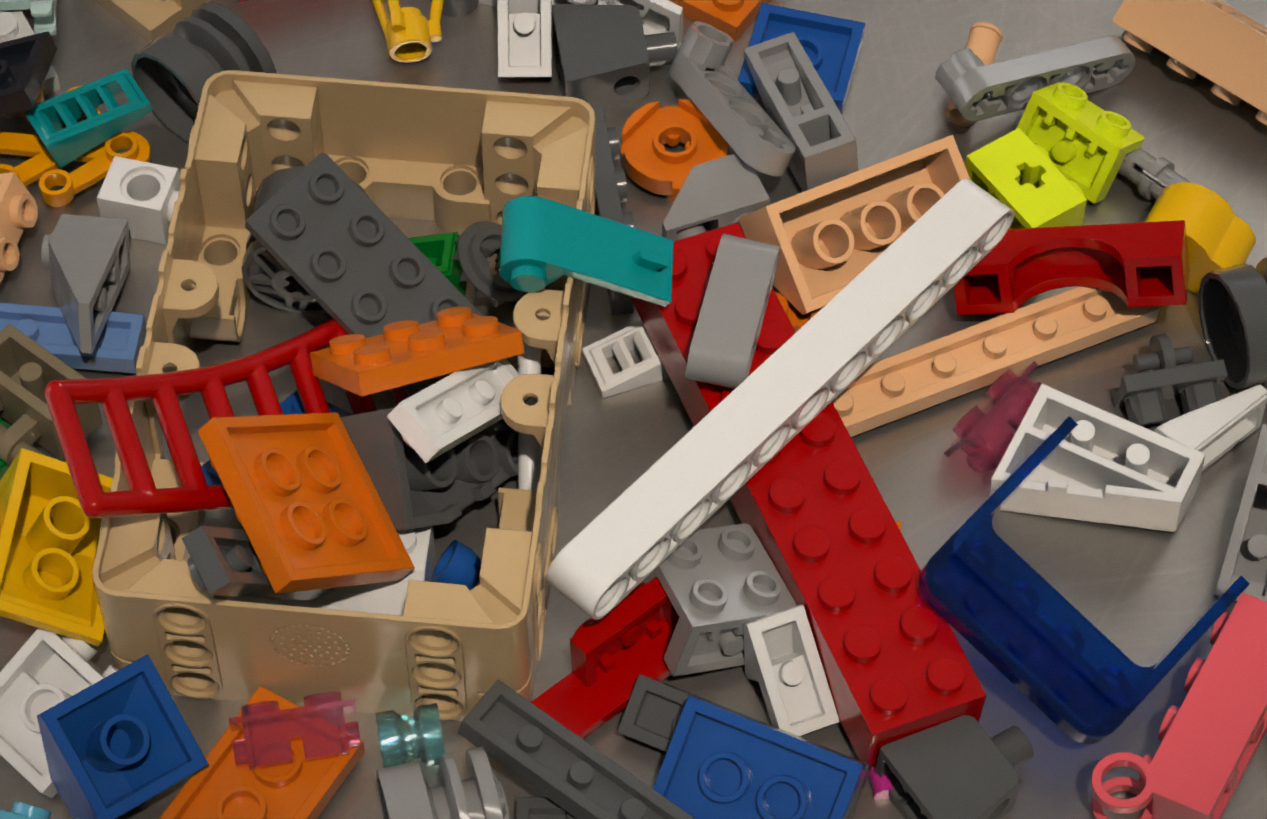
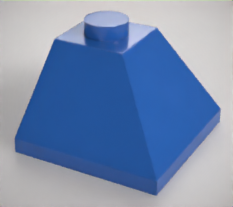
(117, 743)

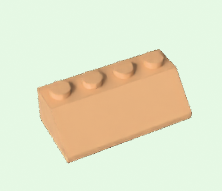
(1204, 40)
(848, 222)

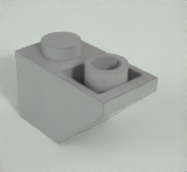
(714, 197)

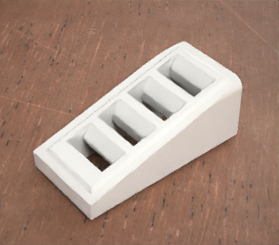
(632, 375)
(1218, 425)

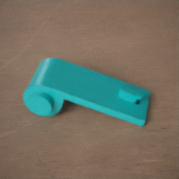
(554, 240)

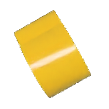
(1212, 229)

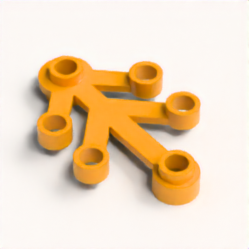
(45, 168)

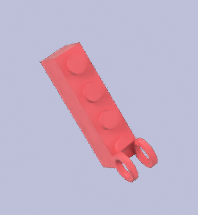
(1208, 737)

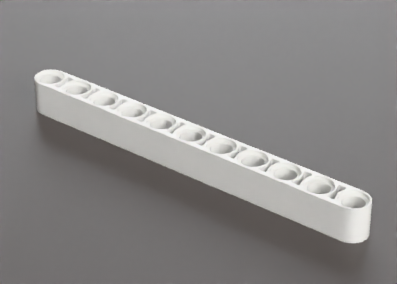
(777, 400)

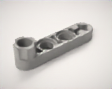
(1007, 86)
(726, 103)

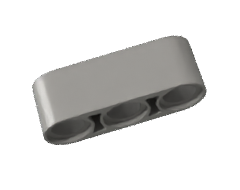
(732, 311)

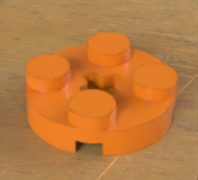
(652, 127)

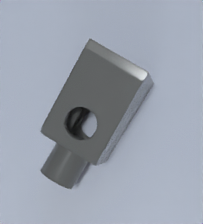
(605, 52)
(955, 771)

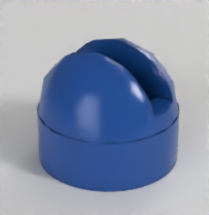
(458, 566)

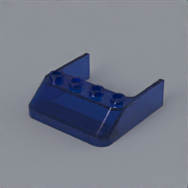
(1035, 631)

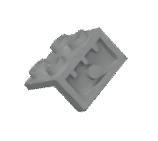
(716, 586)

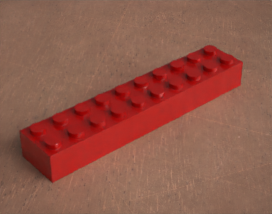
(830, 539)

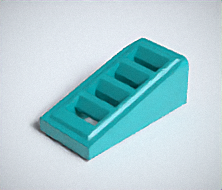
(78, 138)

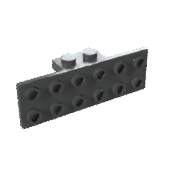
(352, 255)

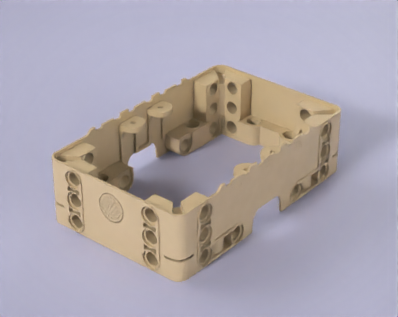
(417, 157)

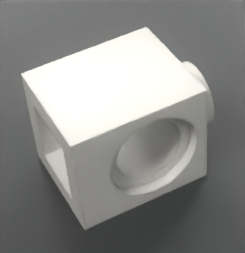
(142, 195)

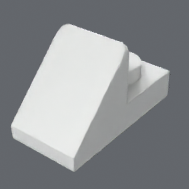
(524, 39)
(789, 671)

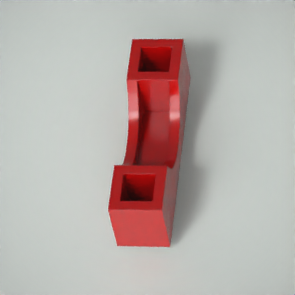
(1135, 261)

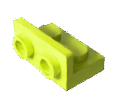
(1079, 136)

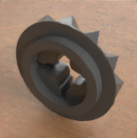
(474, 247)

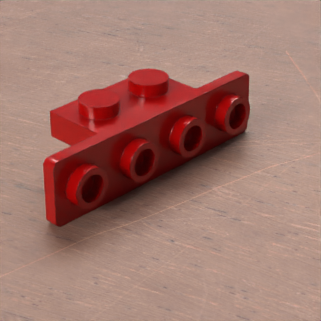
(610, 657)

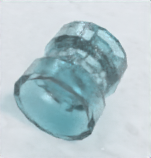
(411, 737)

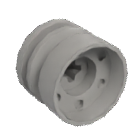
(407, 795)

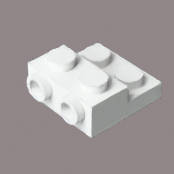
(34, 680)

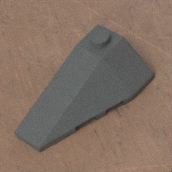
(434, 491)

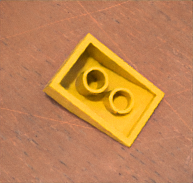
(48, 549)

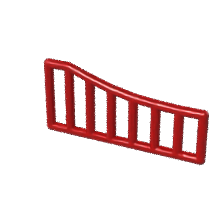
(163, 390)

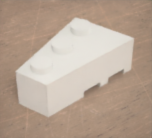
(1102, 470)

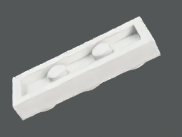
(453, 408)

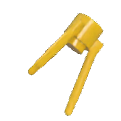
(408, 31)

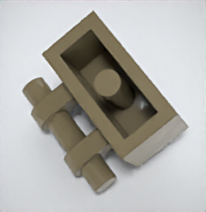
(23, 378)

